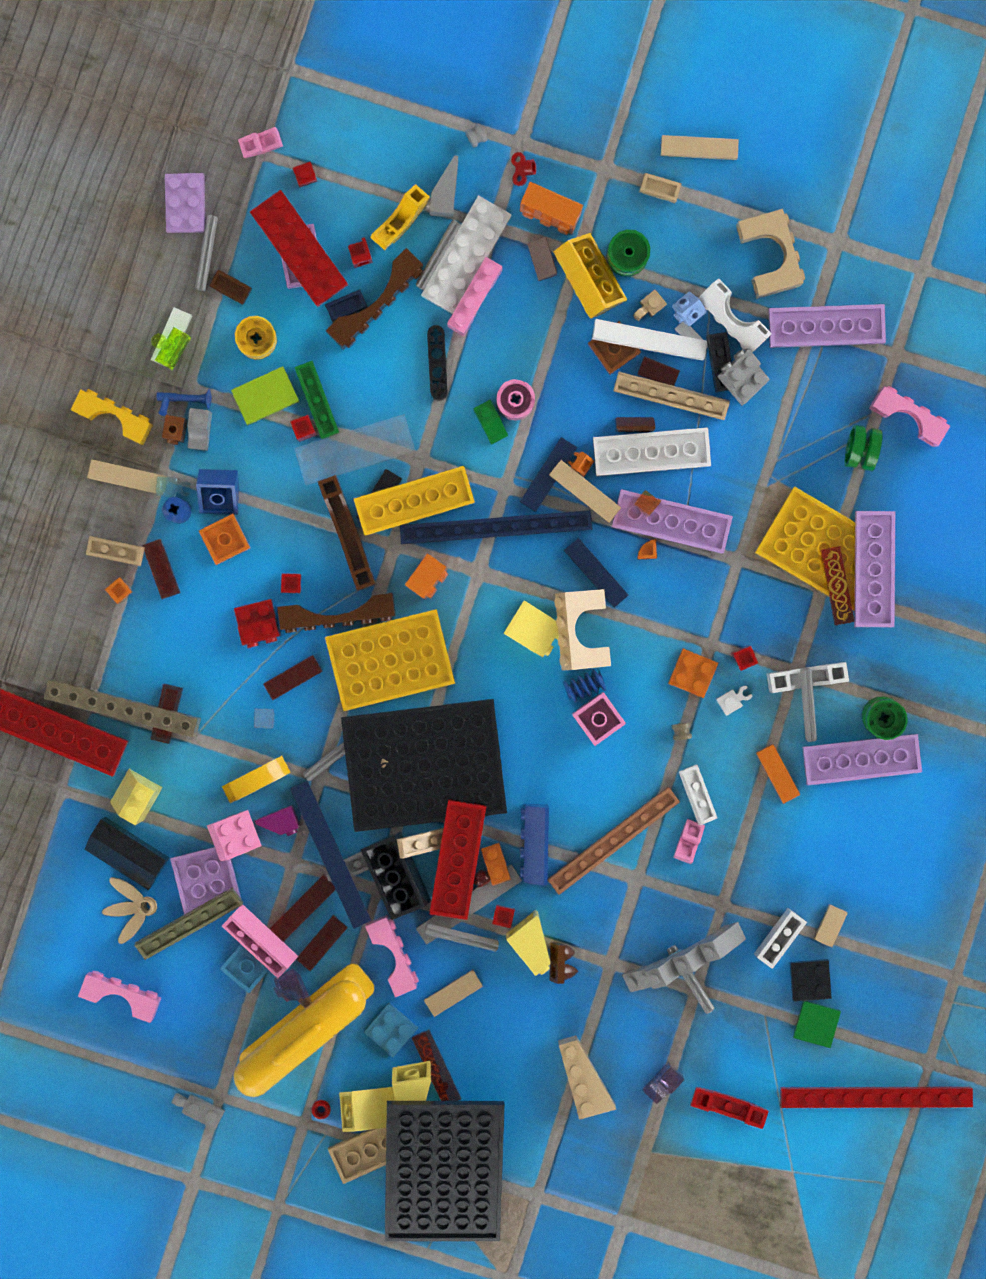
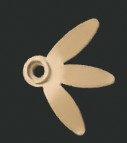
(137, 907)

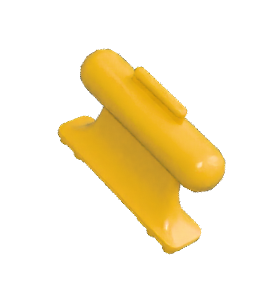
(303, 1031)

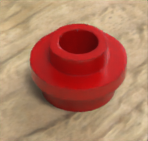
(321, 1115)

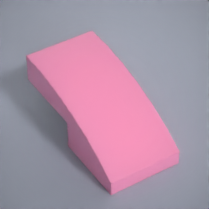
(260, 143)
(689, 841)

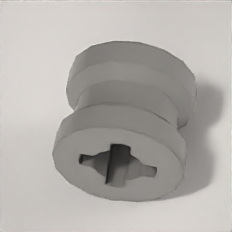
(476, 135)

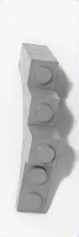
(686, 961)

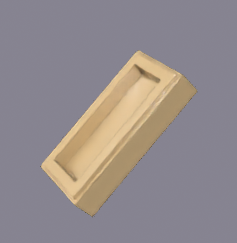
(660, 188)
(830, 925)

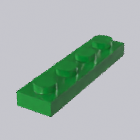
(317, 400)

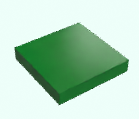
(816, 1024)

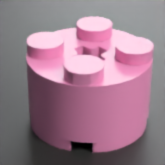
(518, 389)

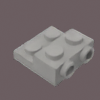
(743, 376)

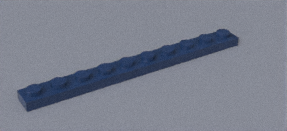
(495, 527)

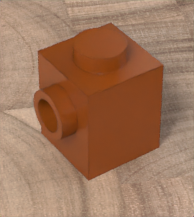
(174, 429)

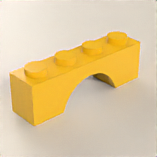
(90, 406)

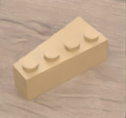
(586, 1085)

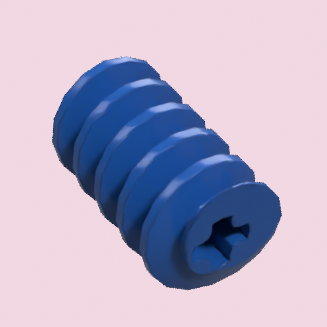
(169, 509)
(584, 685)

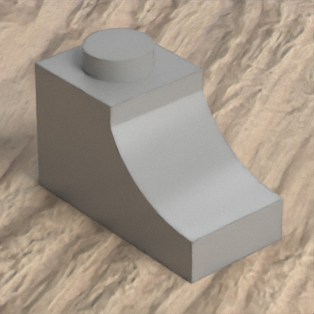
(199, 429)

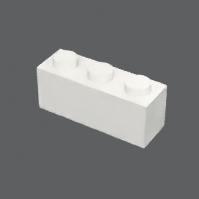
(780, 938)

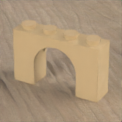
(775, 227)
(572, 652)

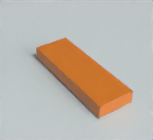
(777, 773)

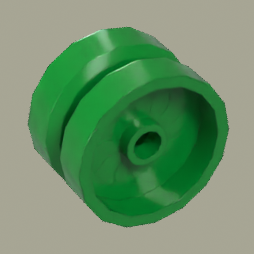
(632, 242)
(863, 448)

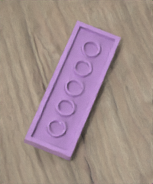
(827, 325)
(674, 523)
(874, 569)
(861, 759)

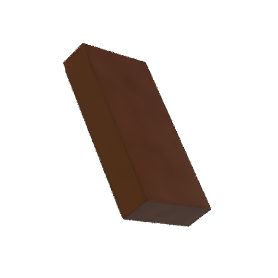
(230, 287)

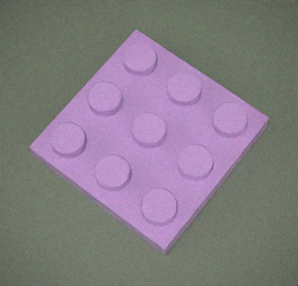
(202, 877)

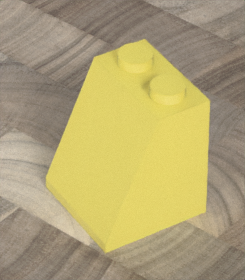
(533, 629)
(135, 797)
(530, 944)
(411, 1081)
(365, 1109)

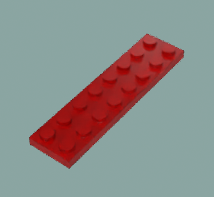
(60, 733)

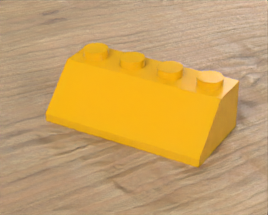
(589, 275)

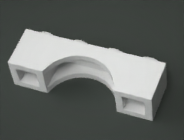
(716, 300)
(821, 675)

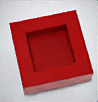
(304, 174)
(290, 583)
(503, 916)

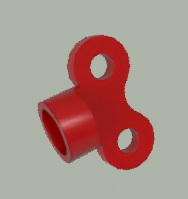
(523, 168)

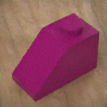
(281, 821)

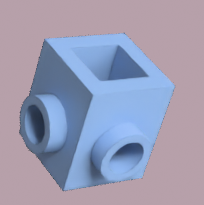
(688, 309)

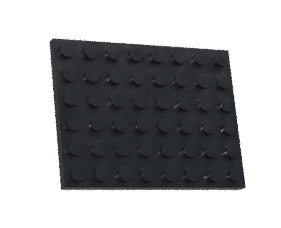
(431, 759)
(444, 1170)

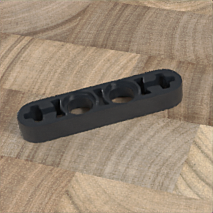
(434, 363)

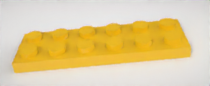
(414, 500)

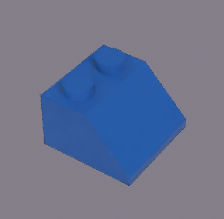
(218, 491)

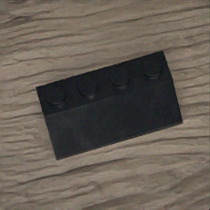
(126, 853)
(395, 877)

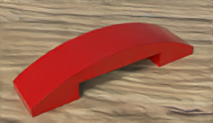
(729, 1106)

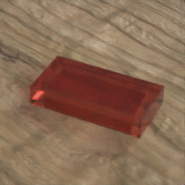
(658, 372)

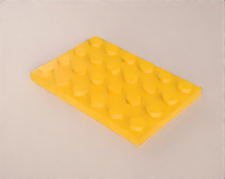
(801, 532)
(390, 660)

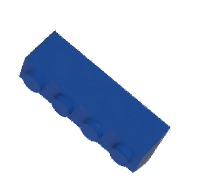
(535, 844)

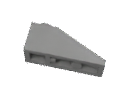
(443, 194)

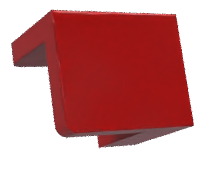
(360, 253)
(303, 428)
(745, 657)

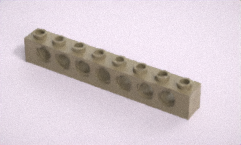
(122, 708)

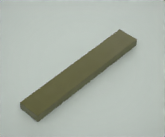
(188, 923)

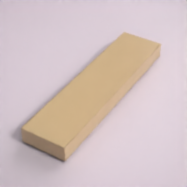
(699, 147)
(123, 476)
(585, 491)

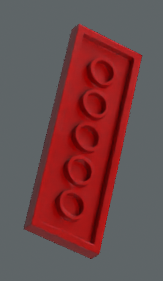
(299, 248)
(457, 859)

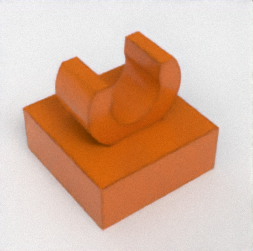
(582, 463)

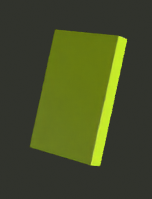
(265, 395)

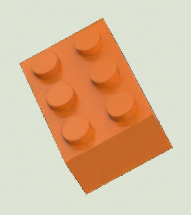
(550, 208)
(427, 576)

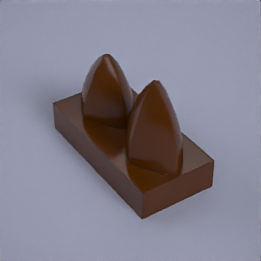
(558, 969)

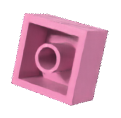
(598, 718)
(234, 835)

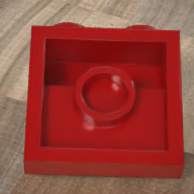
(257, 623)

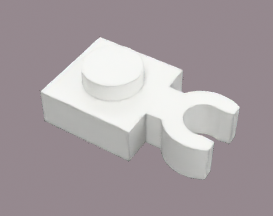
(731, 701)

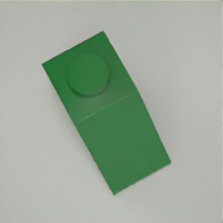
(490, 422)

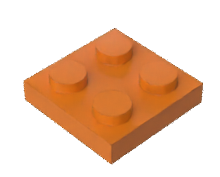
(224, 539)
(693, 673)

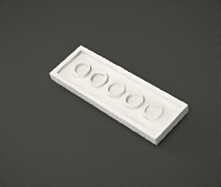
(466, 253)
(652, 451)

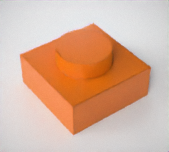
(118, 590)

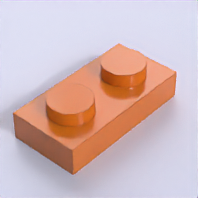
(496, 864)

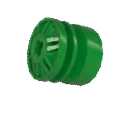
(893, 724)

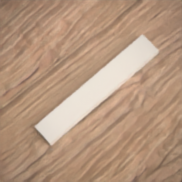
(649, 339)

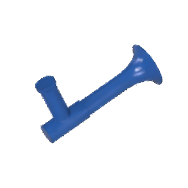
(174, 397)

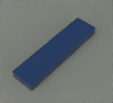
(543, 482)
(596, 572)

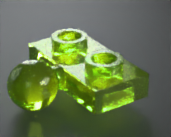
(171, 347)

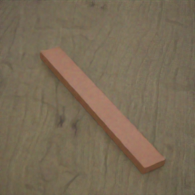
(613, 840)

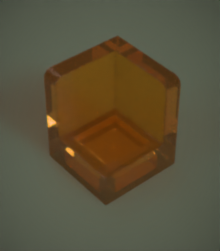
(646, 503)

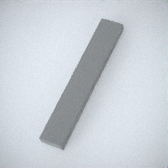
(480, 897)

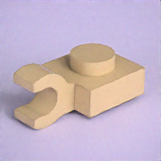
(651, 305)

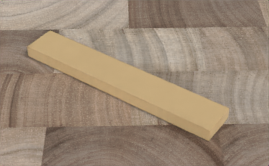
(671, 395)

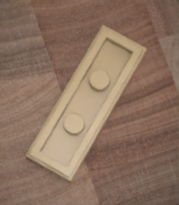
(115, 551)
(420, 843)
(453, 993)

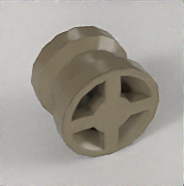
(681, 731)

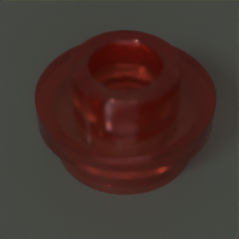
(481, 878)

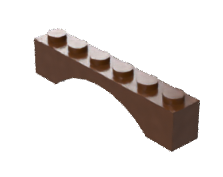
(346, 328)
(347, 532)
(295, 616)

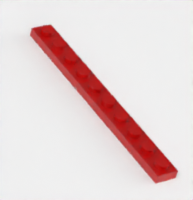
(876, 1097)

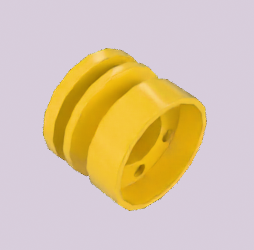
(249, 328)

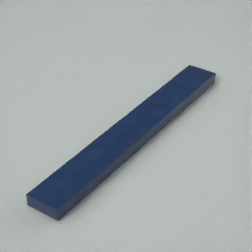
(330, 854)

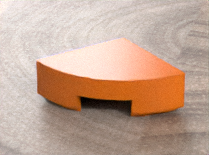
(648, 550)

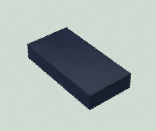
(346, 305)

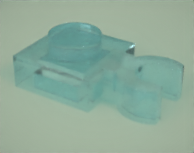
(168, 487)

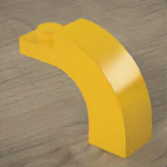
(402, 218)
(256, 779)

